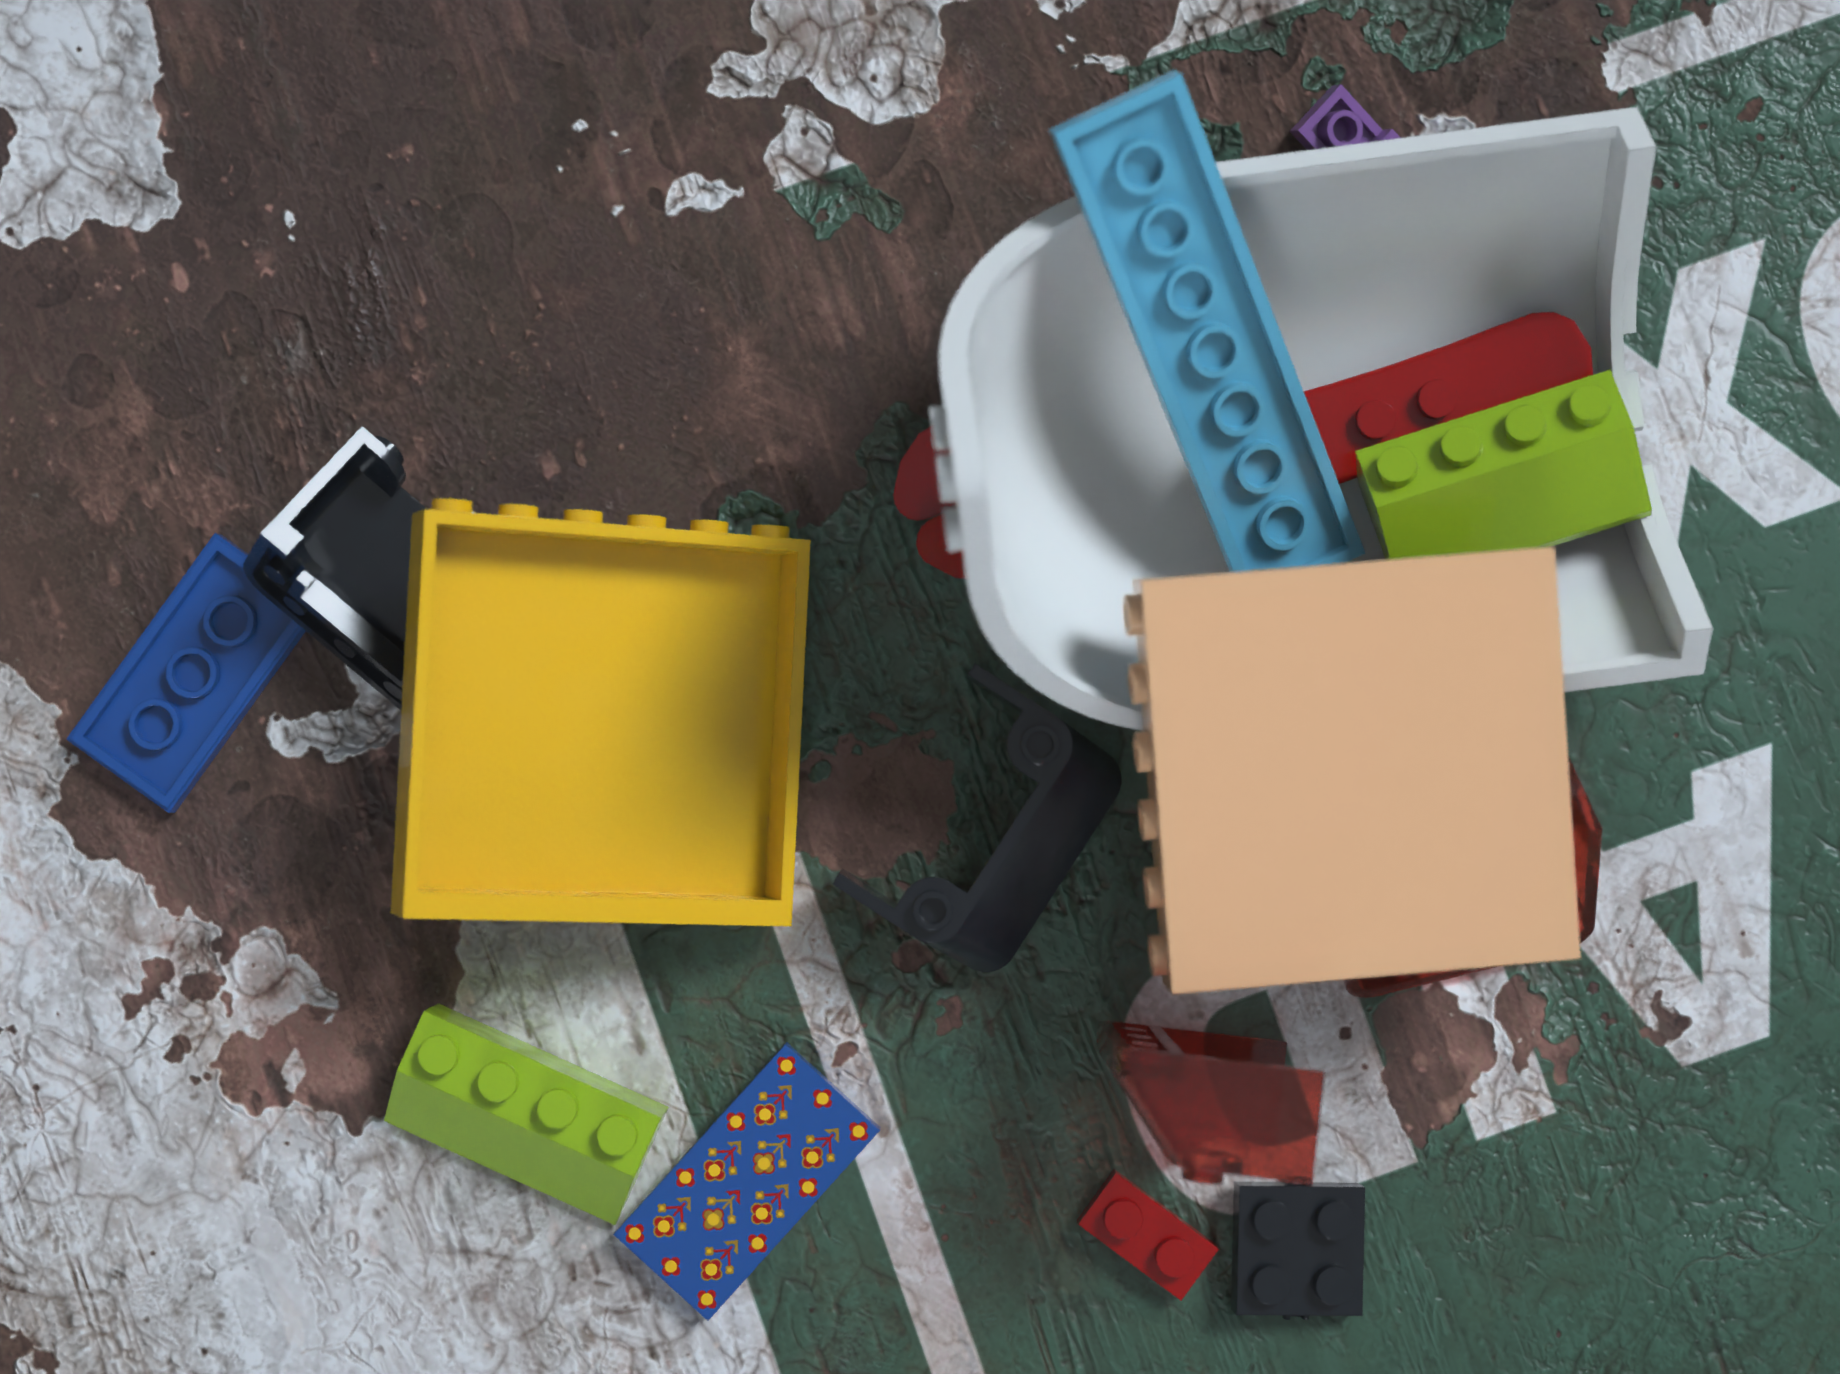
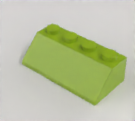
(1509, 475)
(523, 1112)

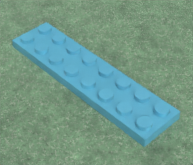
(1206, 328)

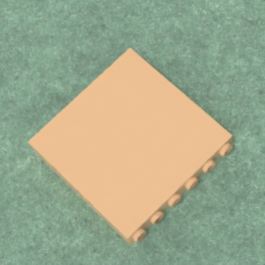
(1354, 769)

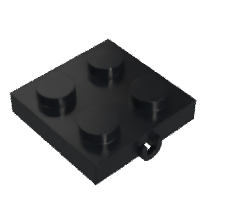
(1298, 1249)

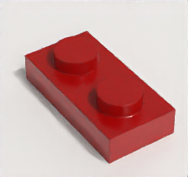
(1147, 1234)

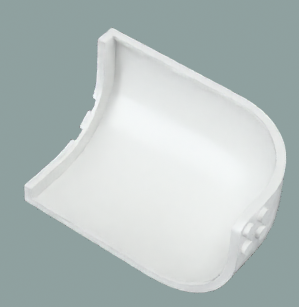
(1366, 261)

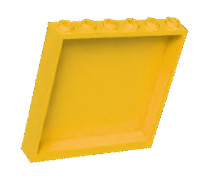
(599, 719)

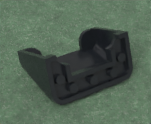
(343, 560)

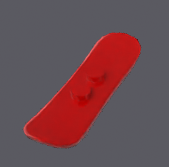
(1447, 384)

